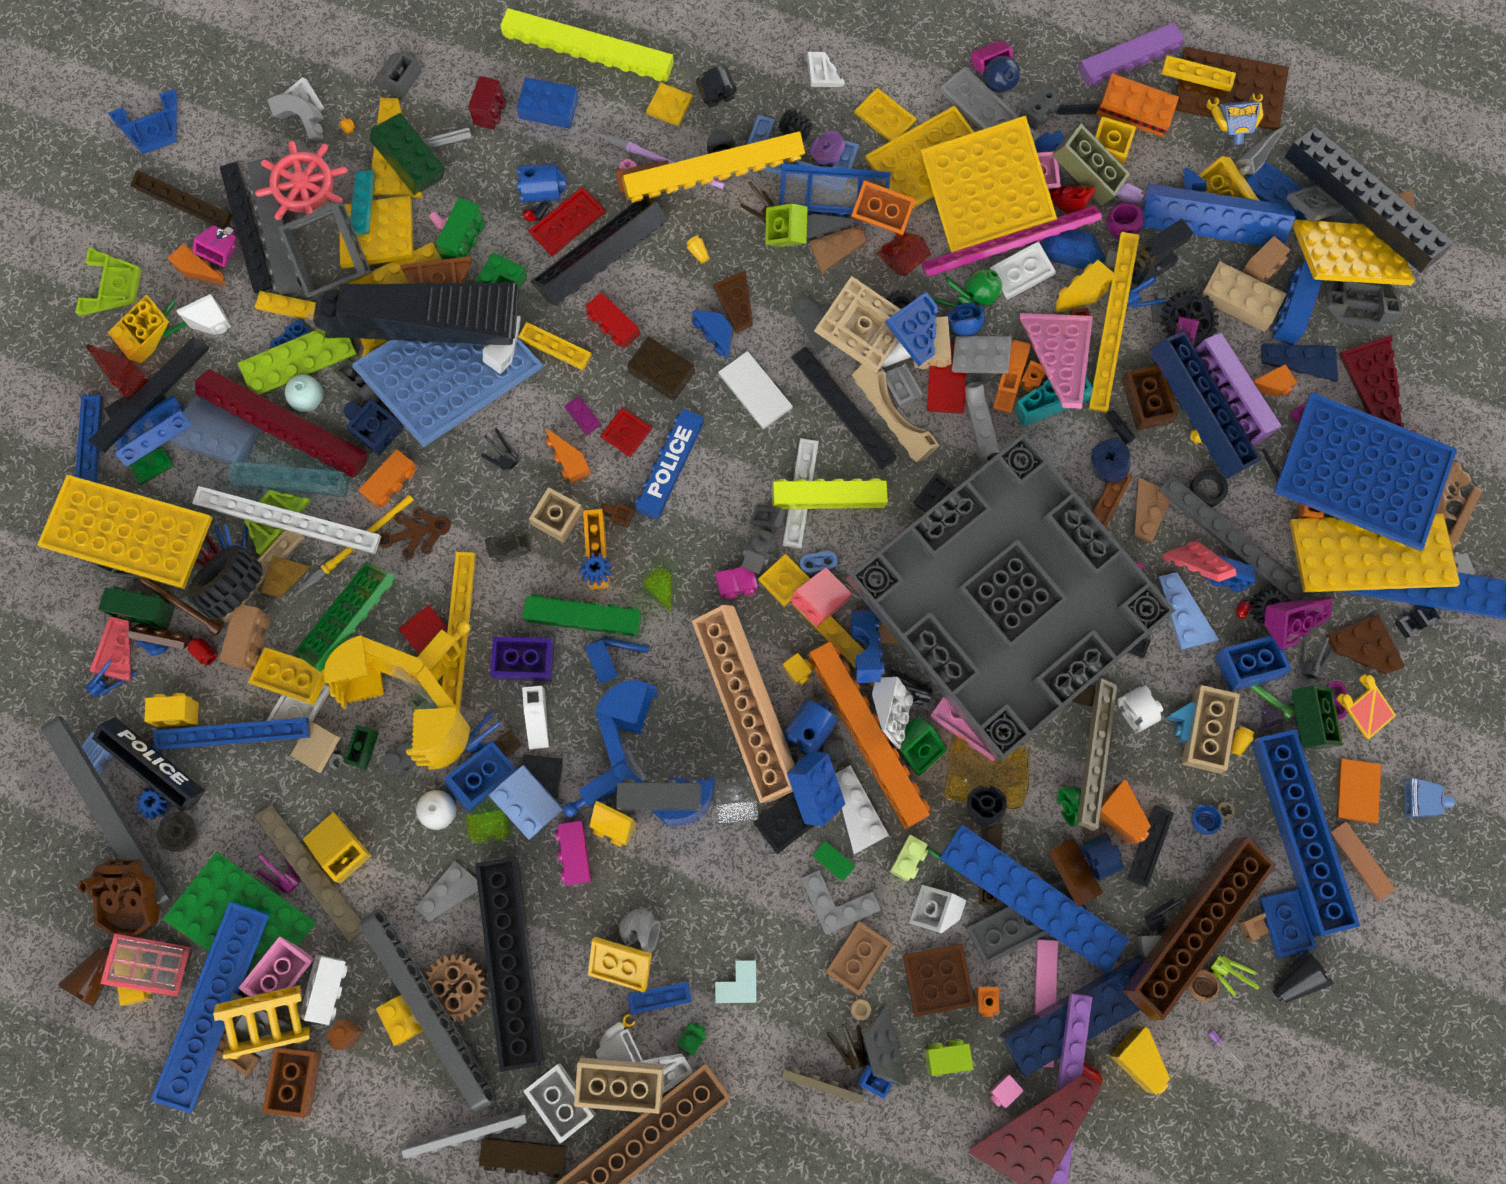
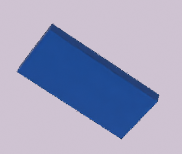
(1274, 187)

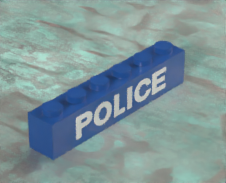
(670, 464)

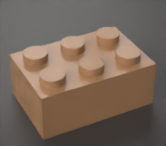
(244, 637)

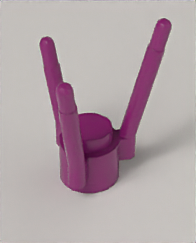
(287, 881)

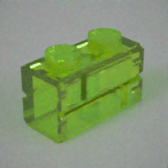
(488, 825)

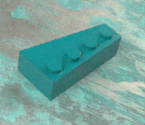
(1043, 403)

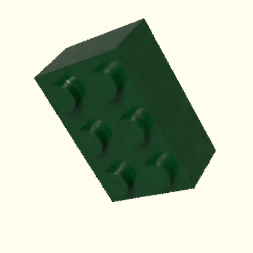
(136, 607)
(1316, 717)

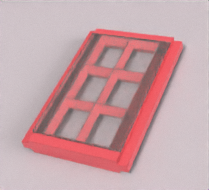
(145, 965)

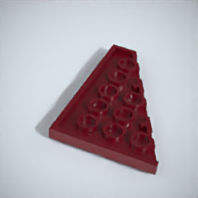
(1038, 1139)

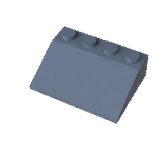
(215, 433)

